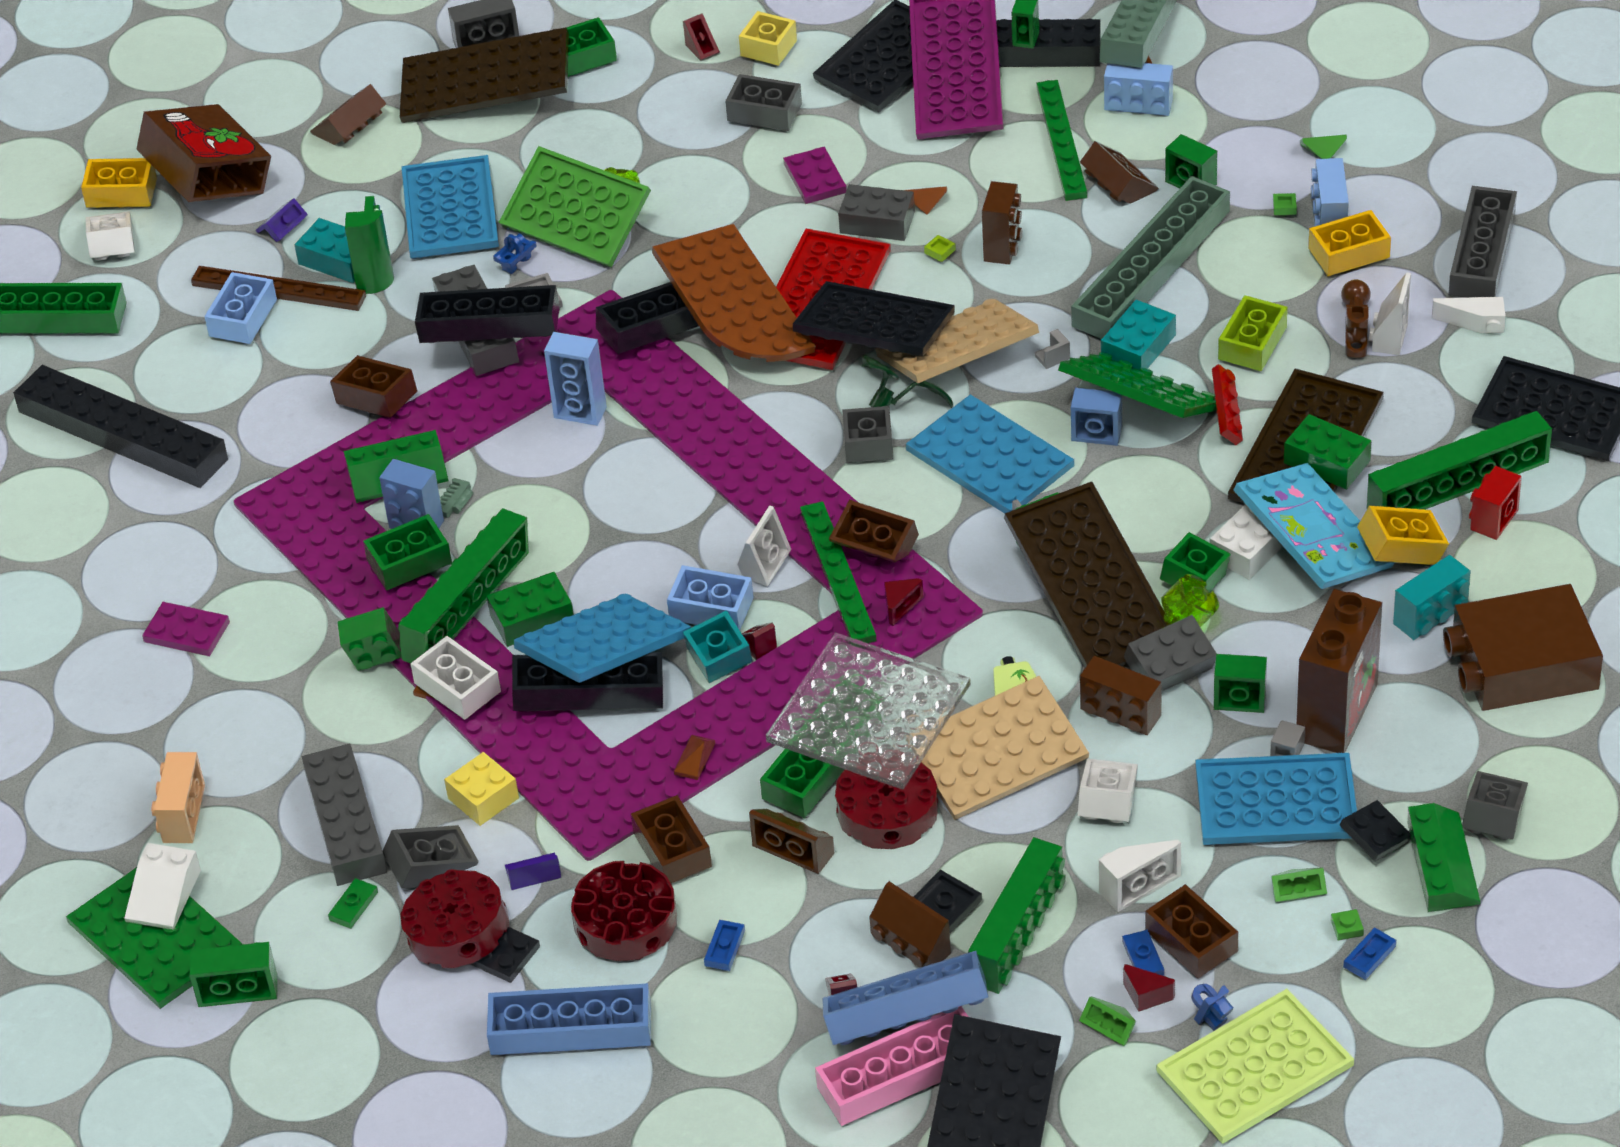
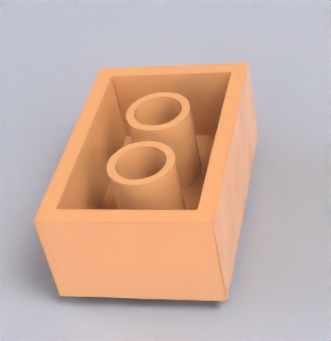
(178, 797)

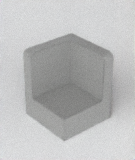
(1057, 351)
(1288, 739)

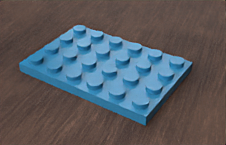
(449, 206)
(989, 454)
(601, 637)
(1274, 798)

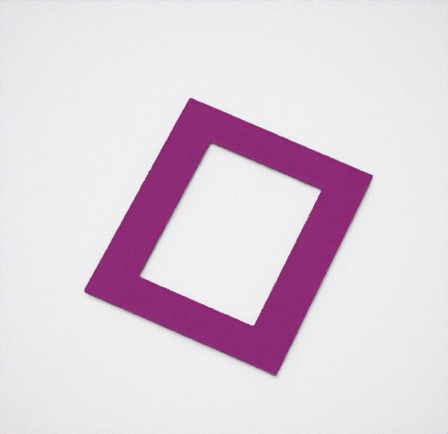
(553, 755)

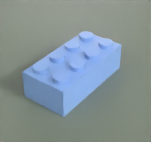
(575, 378)

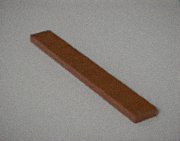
(288, 289)

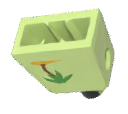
(1011, 674)

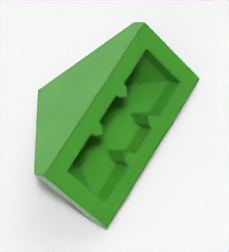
(1323, 146)
(1298, 884)
(1108, 1019)

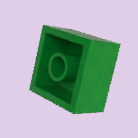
(1189, 158)
(1196, 558)
(370, 639)
(1240, 683)

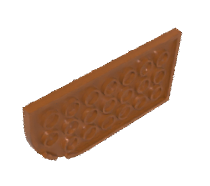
(732, 295)

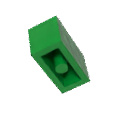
(1025, 23)

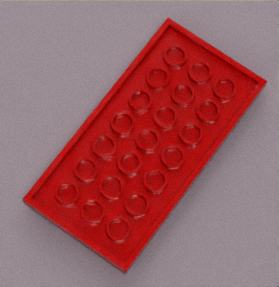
(834, 259)

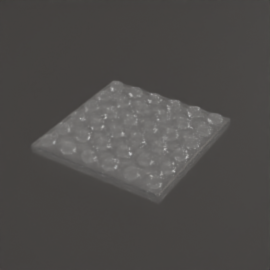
(868, 710)

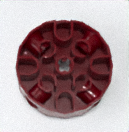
(886, 814)
(624, 910)
(454, 918)

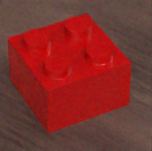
(1495, 502)

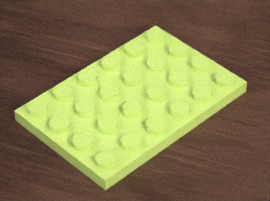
(1254, 1065)

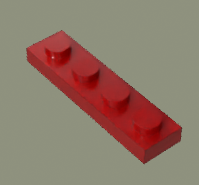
(1227, 404)

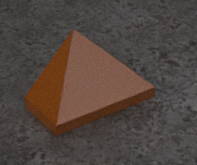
(927, 198)
(694, 757)

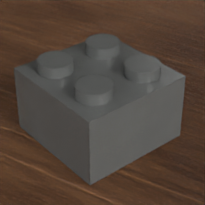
(867, 434)

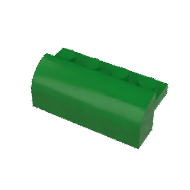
(369, 248)

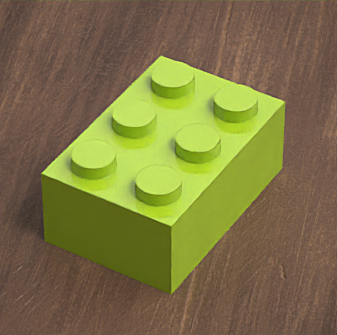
(1252, 333)

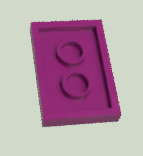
(815, 175)
(186, 628)

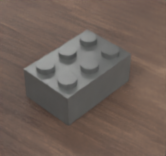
(482, 22)
(763, 102)
(876, 212)
(1172, 653)

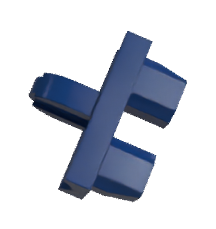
(523, 252)
(1214, 1007)

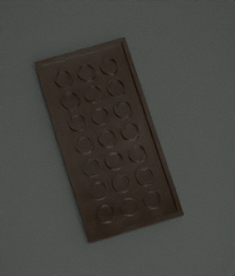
(484, 75)
(1304, 394)
(1087, 572)

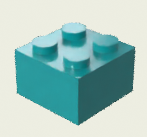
(717, 646)

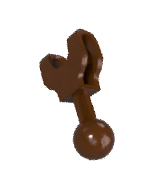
(1355, 296)

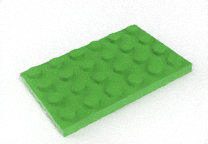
(574, 206)

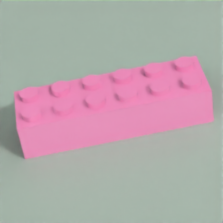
(886, 1068)

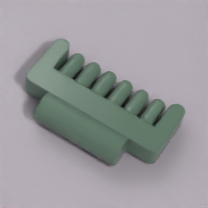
(455, 497)

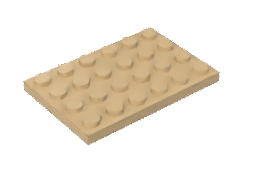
(964, 339)
(1002, 747)

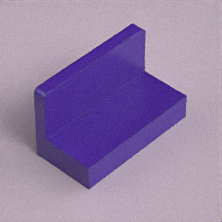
(283, 220)
(533, 871)

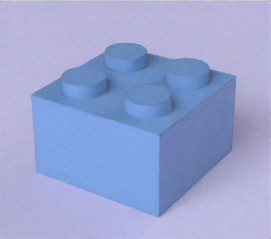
(1096, 416)

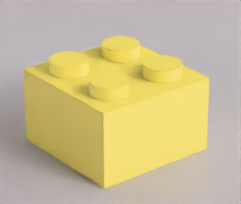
(767, 38)
(481, 788)

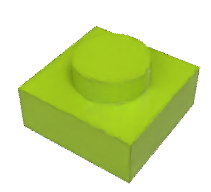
(940, 248)

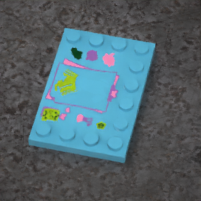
(1311, 524)

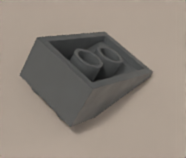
(1494, 805)
(427, 852)

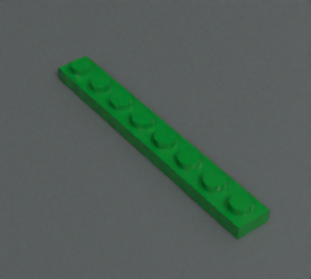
(1061, 140)
(837, 573)

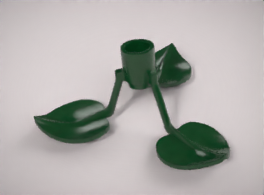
(883, 395)

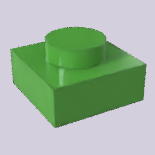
(1284, 204)
(1347, 924)

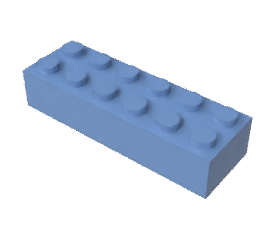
(904, 998)
(569, 1019)

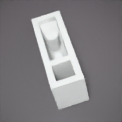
(1472, 313)

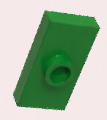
(353, 903)

